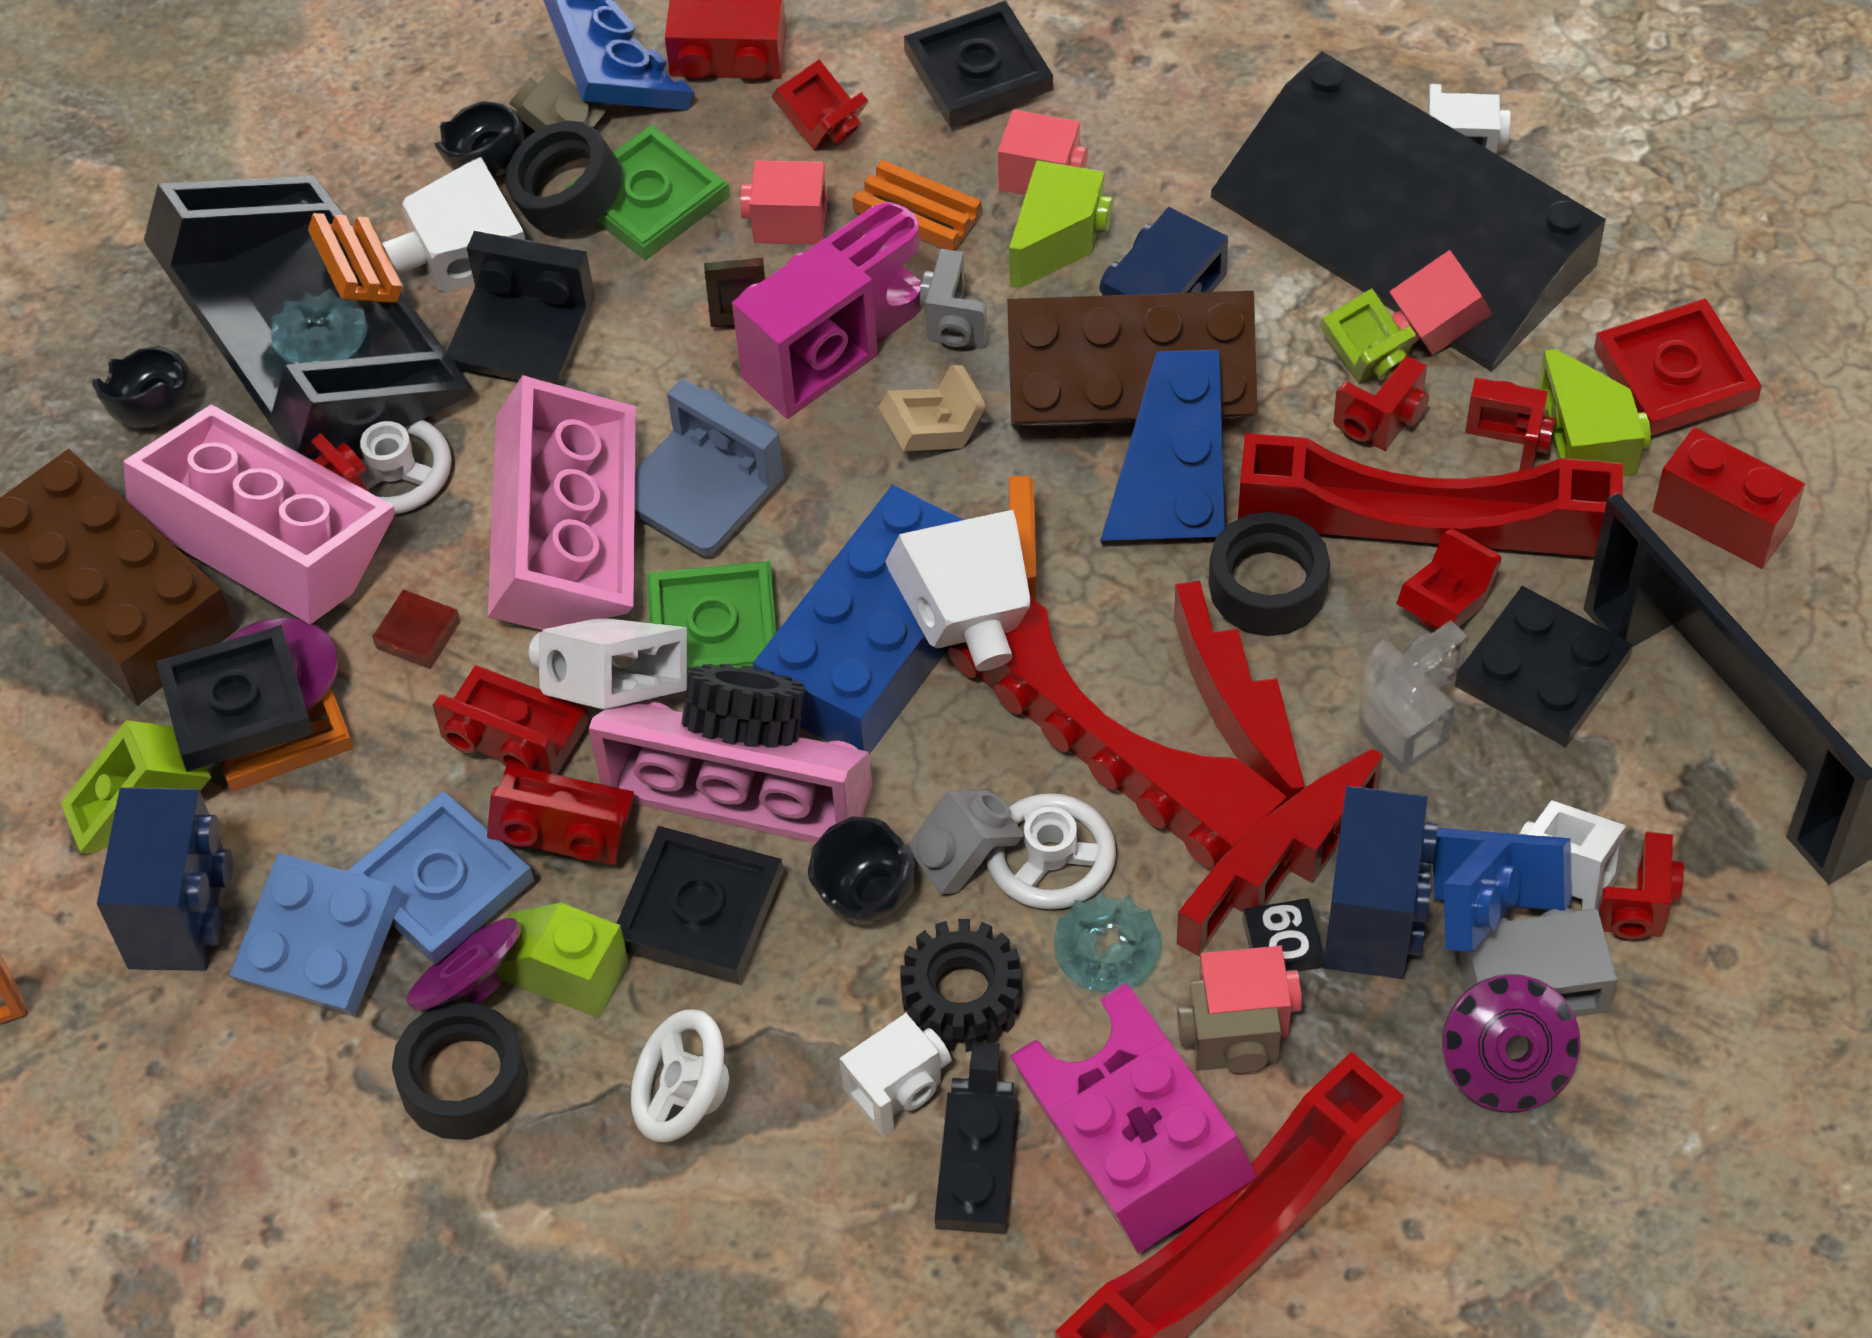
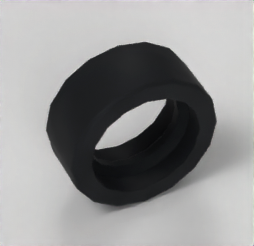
(548, 151)
(1274, 534)
(450, 1025)

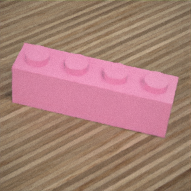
(562, 507)
(258, 511)
(762, 788)

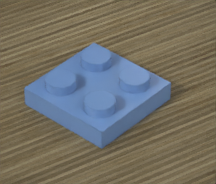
(447, 876)
(316, 934)

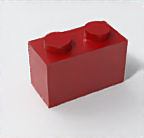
(725, 38)
(1728, 497)

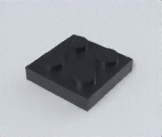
(978, 63)
(1543, 666)
(234, 698)
(699, 903)

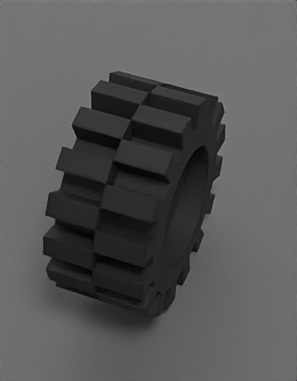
(743, 705)
(956, 951)

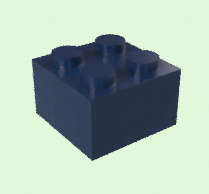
(164, 879)
(1380, 883)

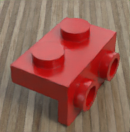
(510, 721)
(559, 814)

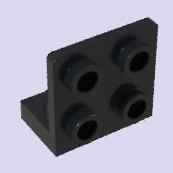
(523, 308)

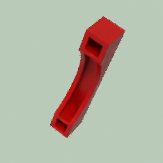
(1533, 509)
(1195, 796)
(1300, 1169)

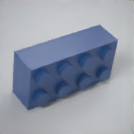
(855, 633)

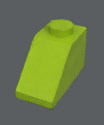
(1057, 220)
(1592, 414)
(133, 758)
(566, 957)

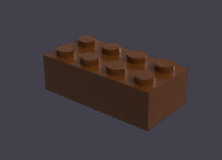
(1095, 353)
(106, 575)

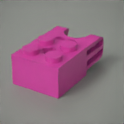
(828, 308)
(1138, 1124)

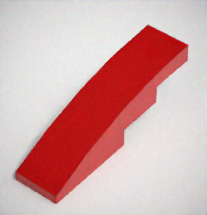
(1243, 710)
(1290, 839)

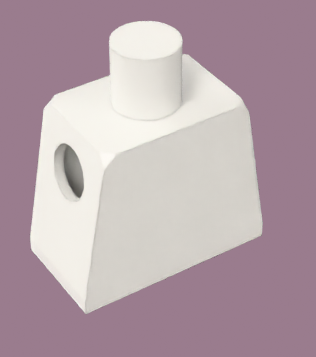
(442, 223)
(965, 584)
(579, 664)

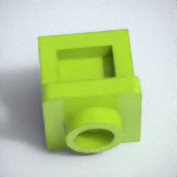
(1367, 337)

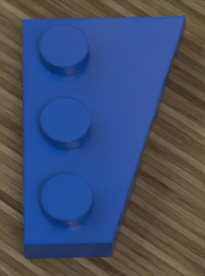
(609, 60)
(1174, 454)

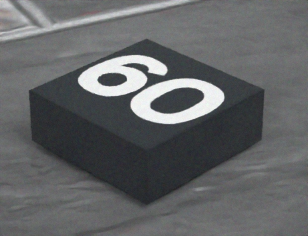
(1289, 926)

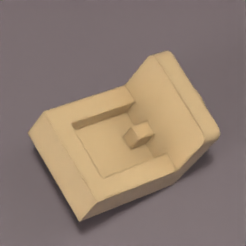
(934, 416)

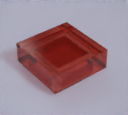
(416, 629)

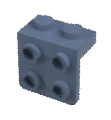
(707, 470)

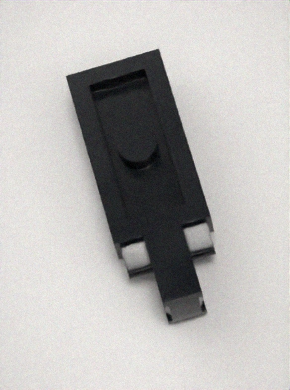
(977, 1147)

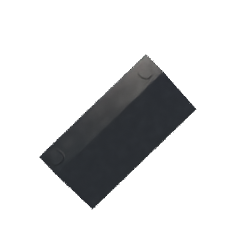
(1389, 189)
(235, 260)
(1645, 588)

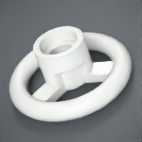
(390, 458)
(1051, 819)
(686, 1079)

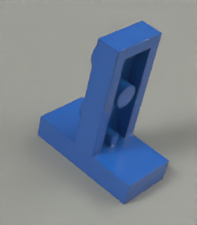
(1491, 872)

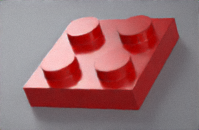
(1678, 365)

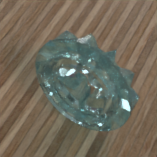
(300, 345)
(1117, 965)

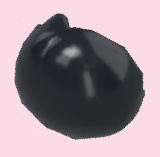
(481, 131)
(145, 387)
(861, 870)

